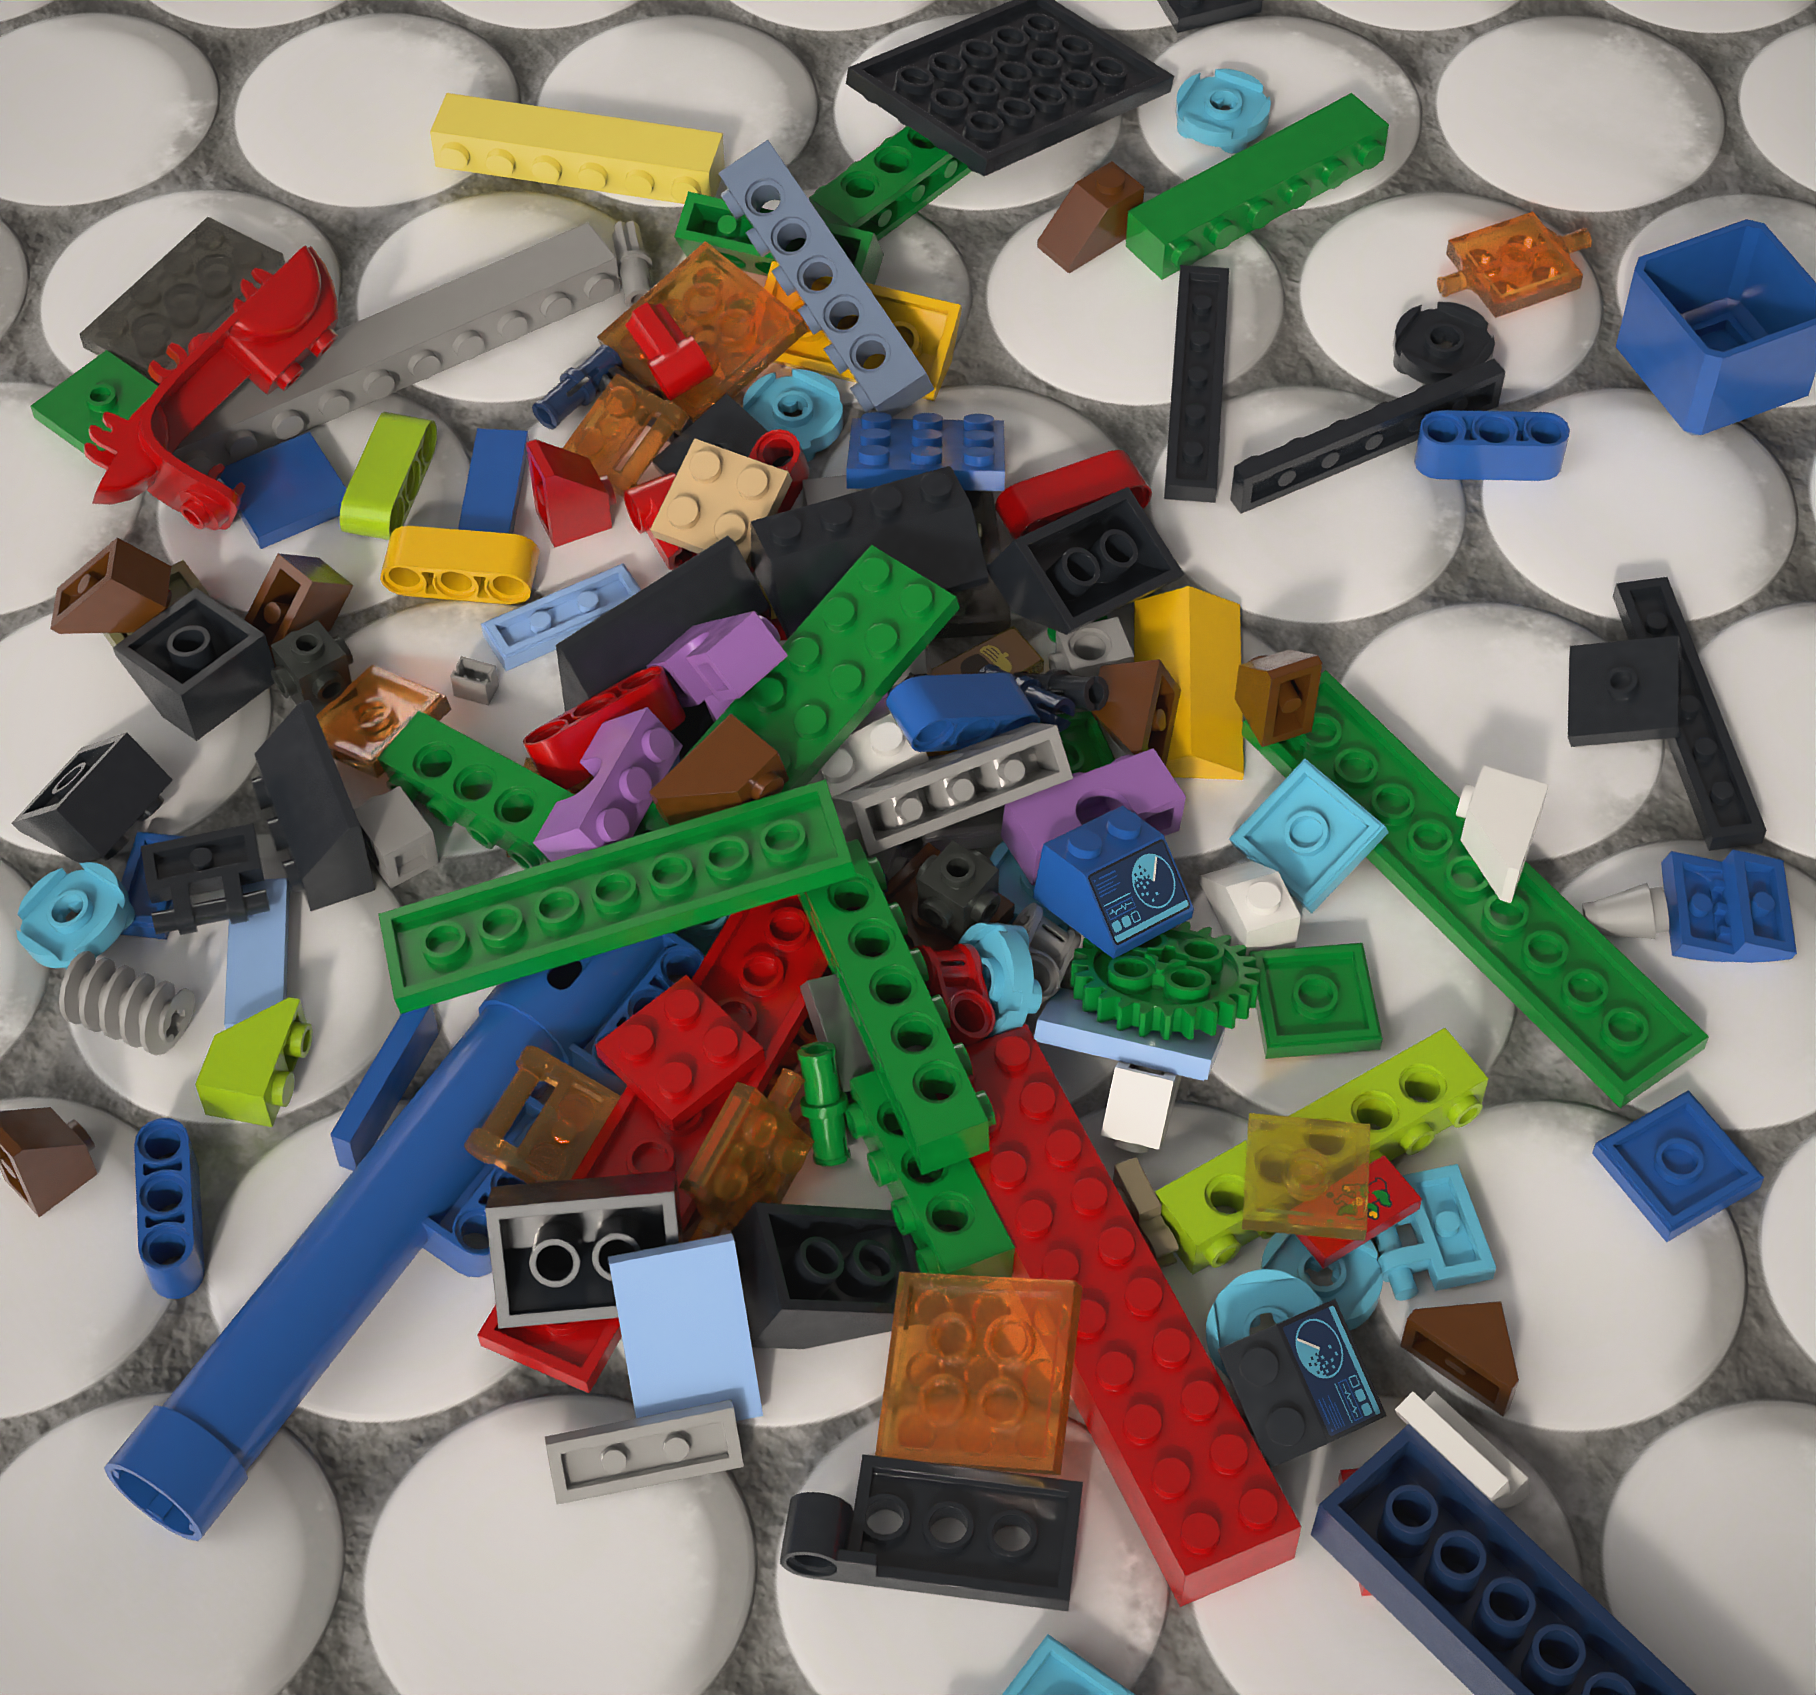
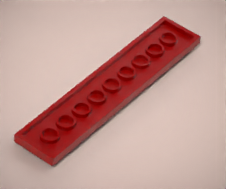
(756, 980)

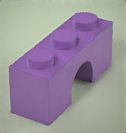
(721, 658)
(626, 763)
(1133, 781)

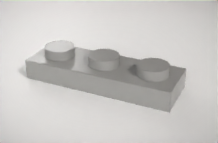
(644, 1451)

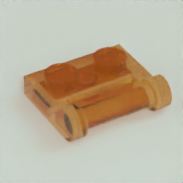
(616, 424)
(561, 1130)

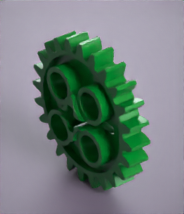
(1168, 983)

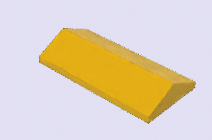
(922, 321)
(1201, 648)

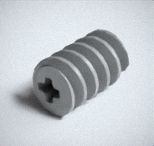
(124, 1005)

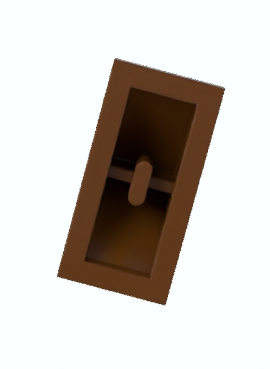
(1468, 1348)

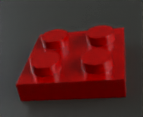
(680, 1052)

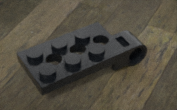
(837, 1545)

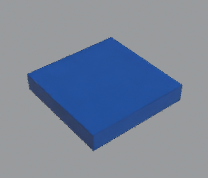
(286, 489)
(1677, 1165)

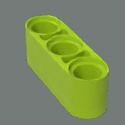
(388, 475)

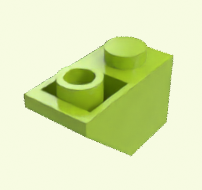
(254, 1064)

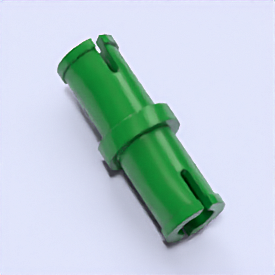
(824, 1103)

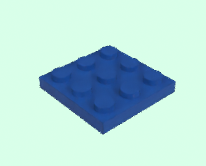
(901, 448)

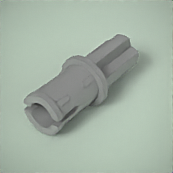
(632, 261)

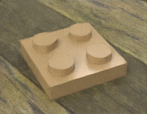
(718, 497)

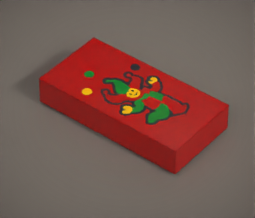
(1388, 1203)

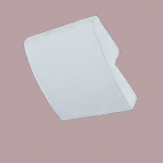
(1466, 1449)

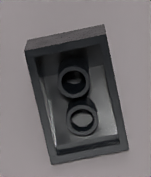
(819, 1272)

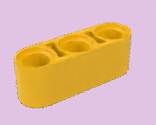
(460, 565)

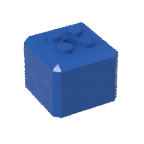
(1721, 326)

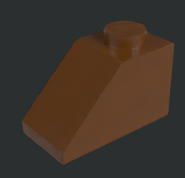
(1091, 217)
(113, 592)
(295, 595)
(1279, 694)
(1139, 706)
(720, 773)
(44, 1156)

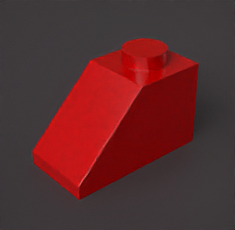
(568, 493)

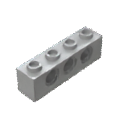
(953, 787)

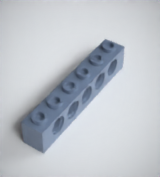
(763, 178)

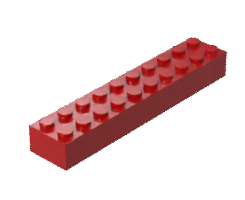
(1137, 1362)

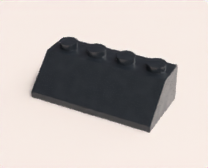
(915, 520)
(643, 626)

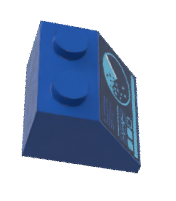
(1113, 882)

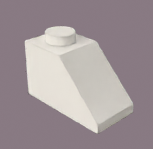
(1501, 825)
(1253, 906)
(1139, 1107)

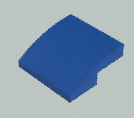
(1728, 908)

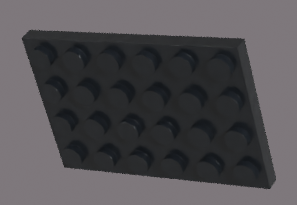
(1009, 82)

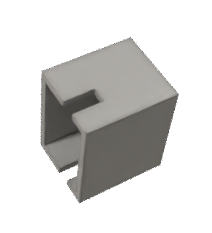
(474, 680)

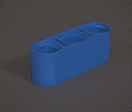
(1491, 445)
(958, 709)
(176, 1230)

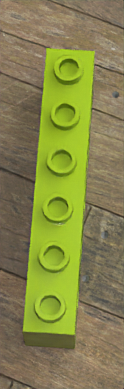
(1382, 1096)

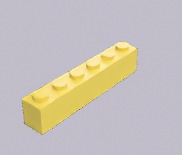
(576, 149)

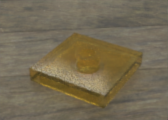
(1306, 1177)

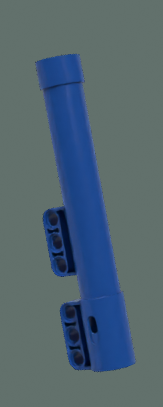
(403, 1196)

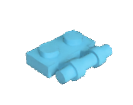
(1446, 1233)

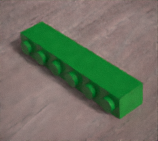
(1256, 186)

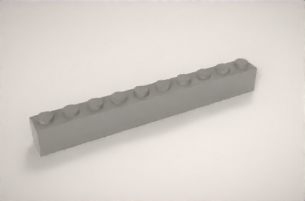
(412, 344)

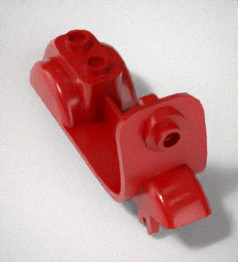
(260, 342)

